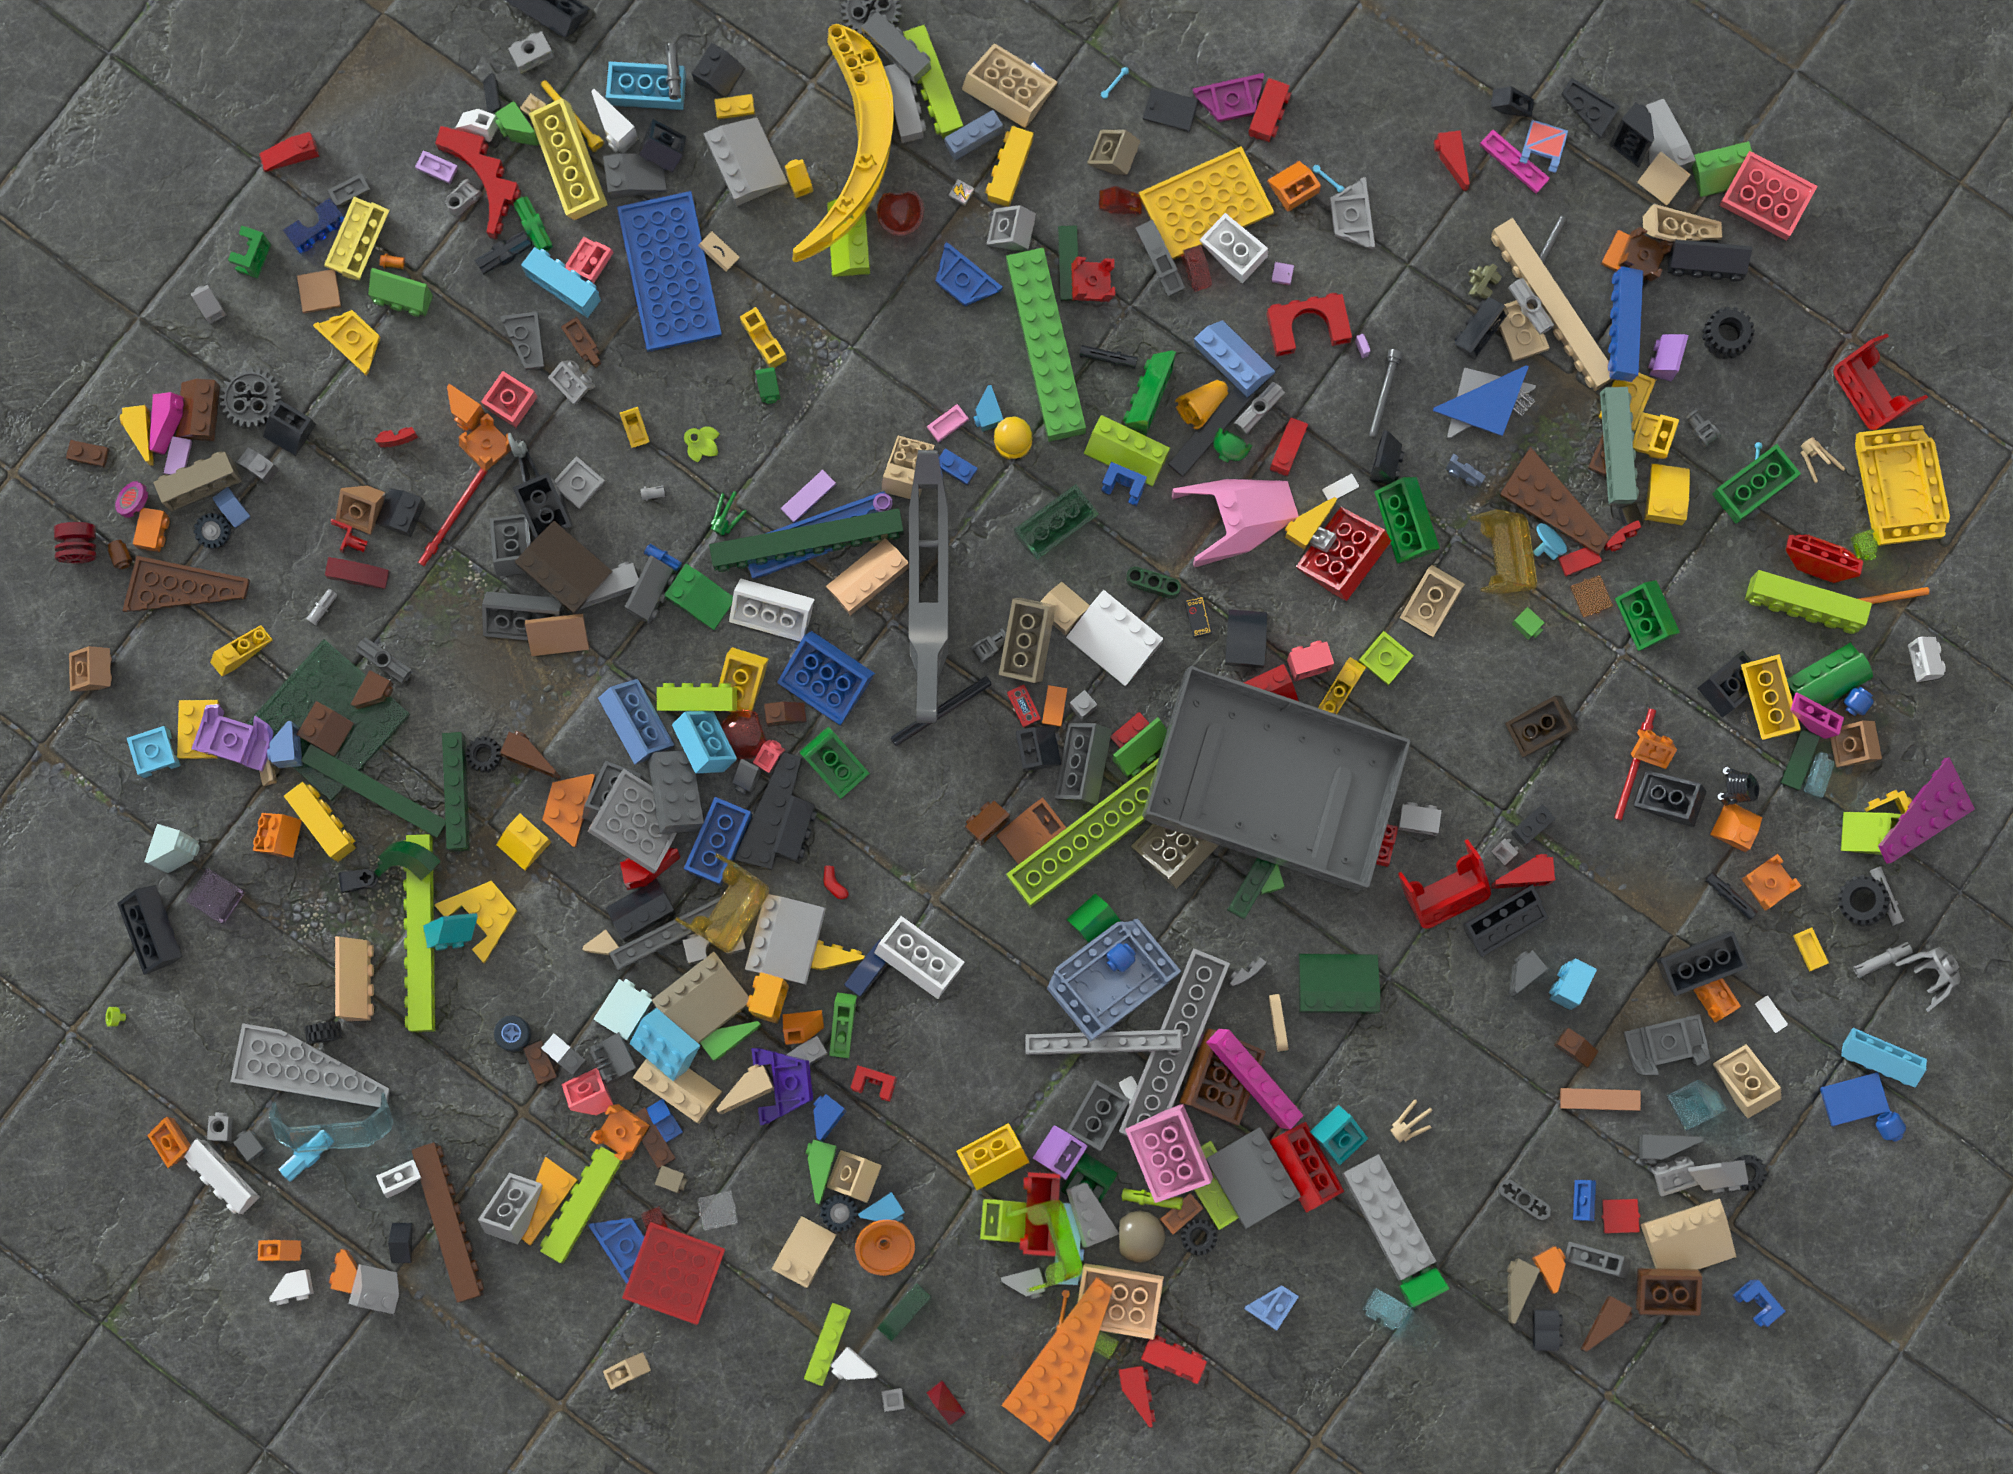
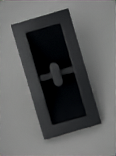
(400, 1243)

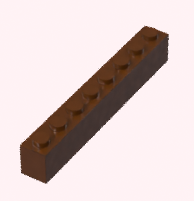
(447, 1222)

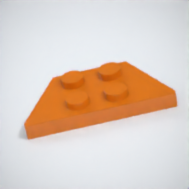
(566, 806)

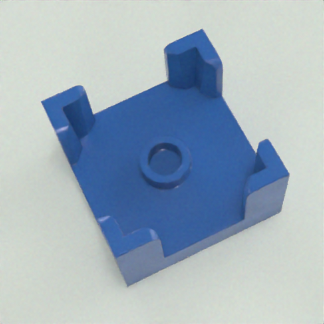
(1126, 478)
(1772, 1308)

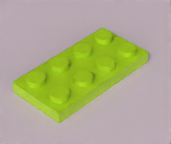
(1214, 1198)

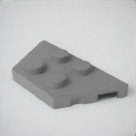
(1352, 215)

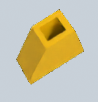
(798, 178)

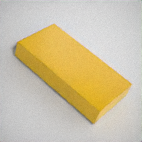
(1810, 949)

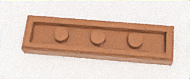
(1600, 1099)

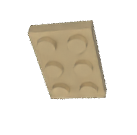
(1520, 335)

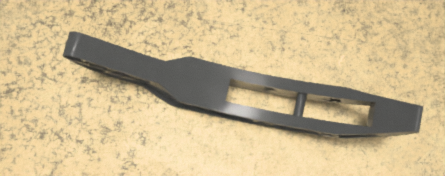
(928, 620)

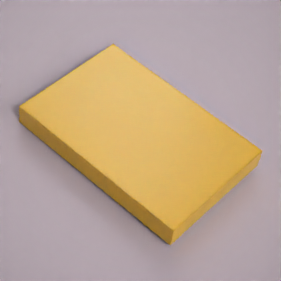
(1640, 391)

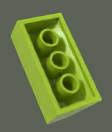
(851, 252)
(1126, 448)

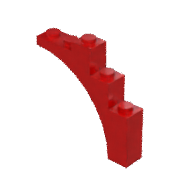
(471, 150)

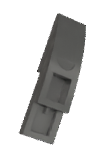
(1160, 257)

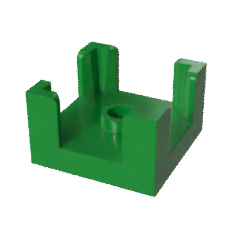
(256, 254)

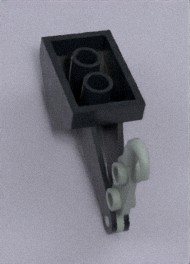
(538, 496)

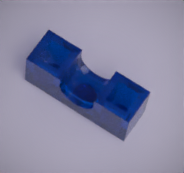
(304, 237)

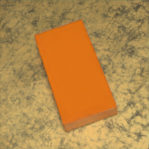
(1615, 251)
(1054, 706)

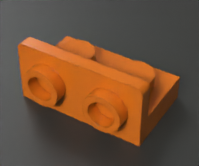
(1654, 749)
(1717, 999)

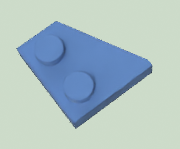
(1273, 1306)

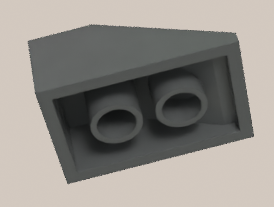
(632, 176)
(509, 539)
(601, 788)

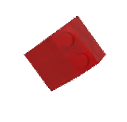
(1537, 872)

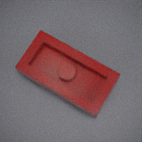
(1129, 730)

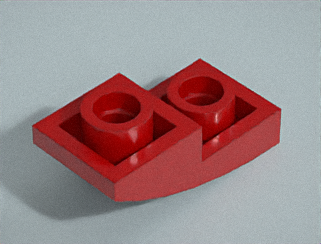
(389, 439)
(1618, 539)
(1387, 846)

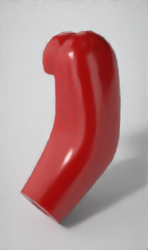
(832, 885)

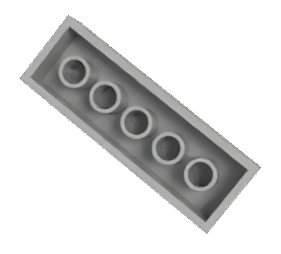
(1388, 1217)

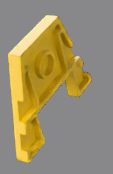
(492, 909)

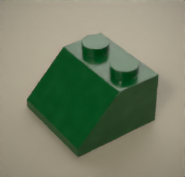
(1094, 1173)

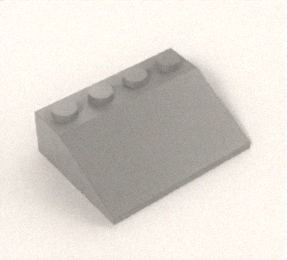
(745, 160)
(785, 939)

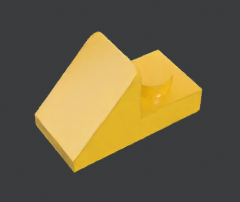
(634, 427)

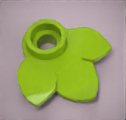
(703, 445)

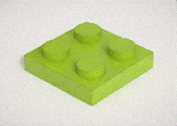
(1385, 658)

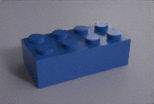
(719, 835)

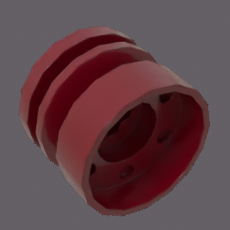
(74, 542)

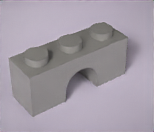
(697, 948)

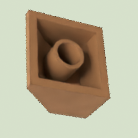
(90, 669)
(1856, 744)

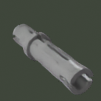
(1894, 913)
(1887, 957)

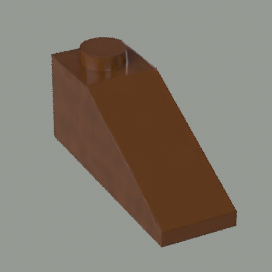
(1610, 1318)

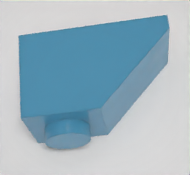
(988, 411)
(884, 1209)

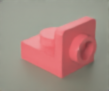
(768, 755)

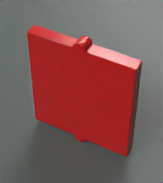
(1620, 1216)

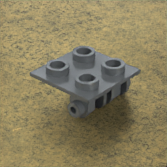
(612, 1058)

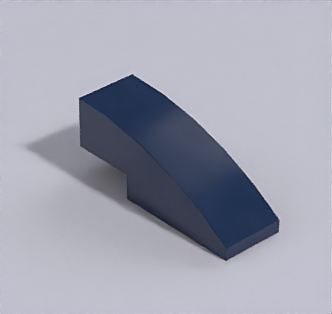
(865, 972)

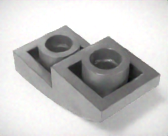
(1242, 976)

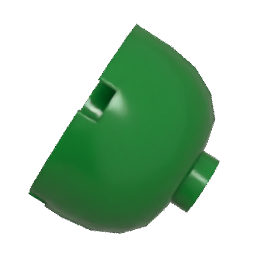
(1230, 446)

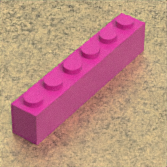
(1254, 1078)

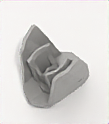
(1946, 967)

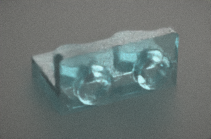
(1819, 775)

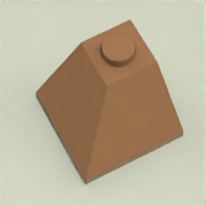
(360, 507)

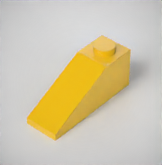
(138, 425)
(1306, 525)

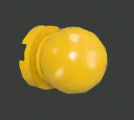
(1013, 438)

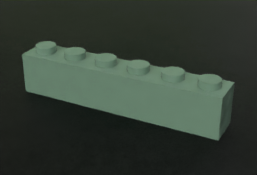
(1618, 445)

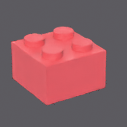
(509, 399)
(1310, 660)

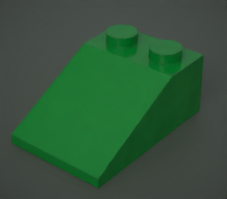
(699, 597)
(834, 762)

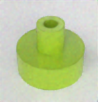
(114, 1016)

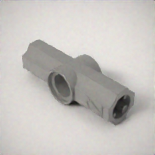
(1538, 316)
(1267, 400)

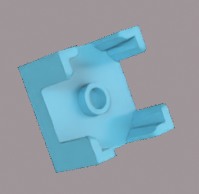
(152, 751)

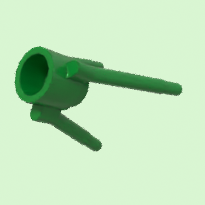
(720, 524)

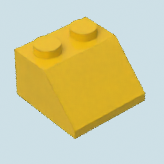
(523, 842)

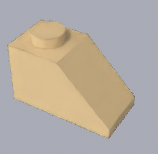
(626, 1370)

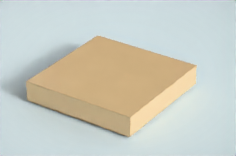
(1664, 178)

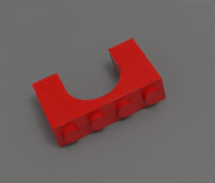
(1329, 308)

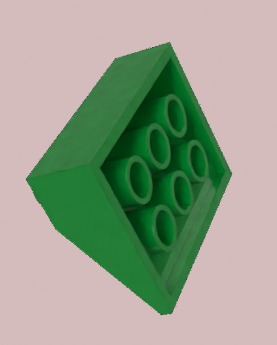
(1150, 392)

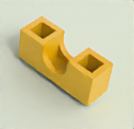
(762, 338)

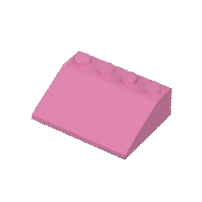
(1169, 1154)

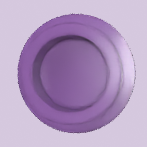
(882, 502)

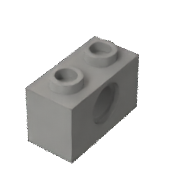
(528, 61)

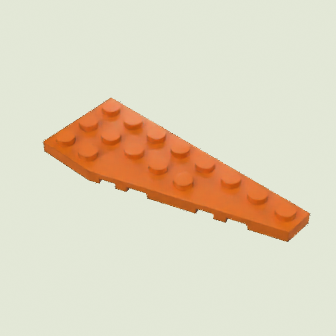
(1055, 1378)

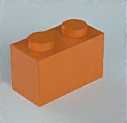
(151, 529)

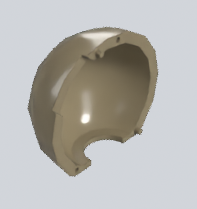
(1140, 1236)

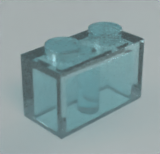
(1386, 1308)

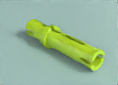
(1143, 1197)

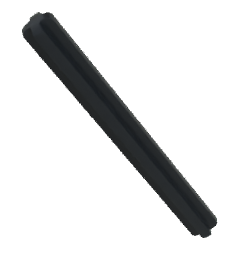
(943, 709)

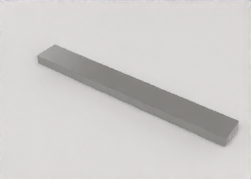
(1106, 1043)

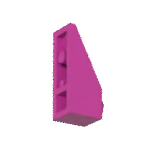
(165, 417)
(1816, 717)

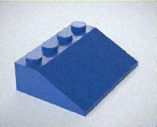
(825, 677)

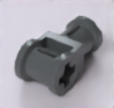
(1702, 429)
(989, 646)

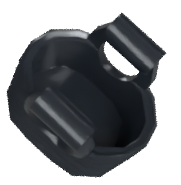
(1740, 786)

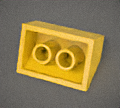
(992, 1156)

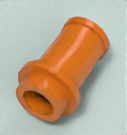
(391, 261)

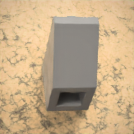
(208, 303)

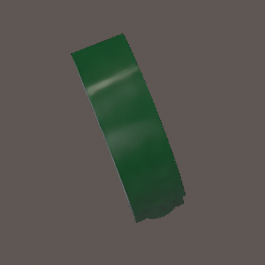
(409, 855)

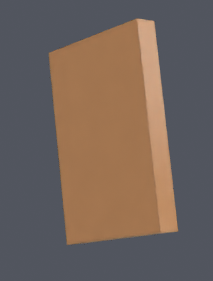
(557, 634)

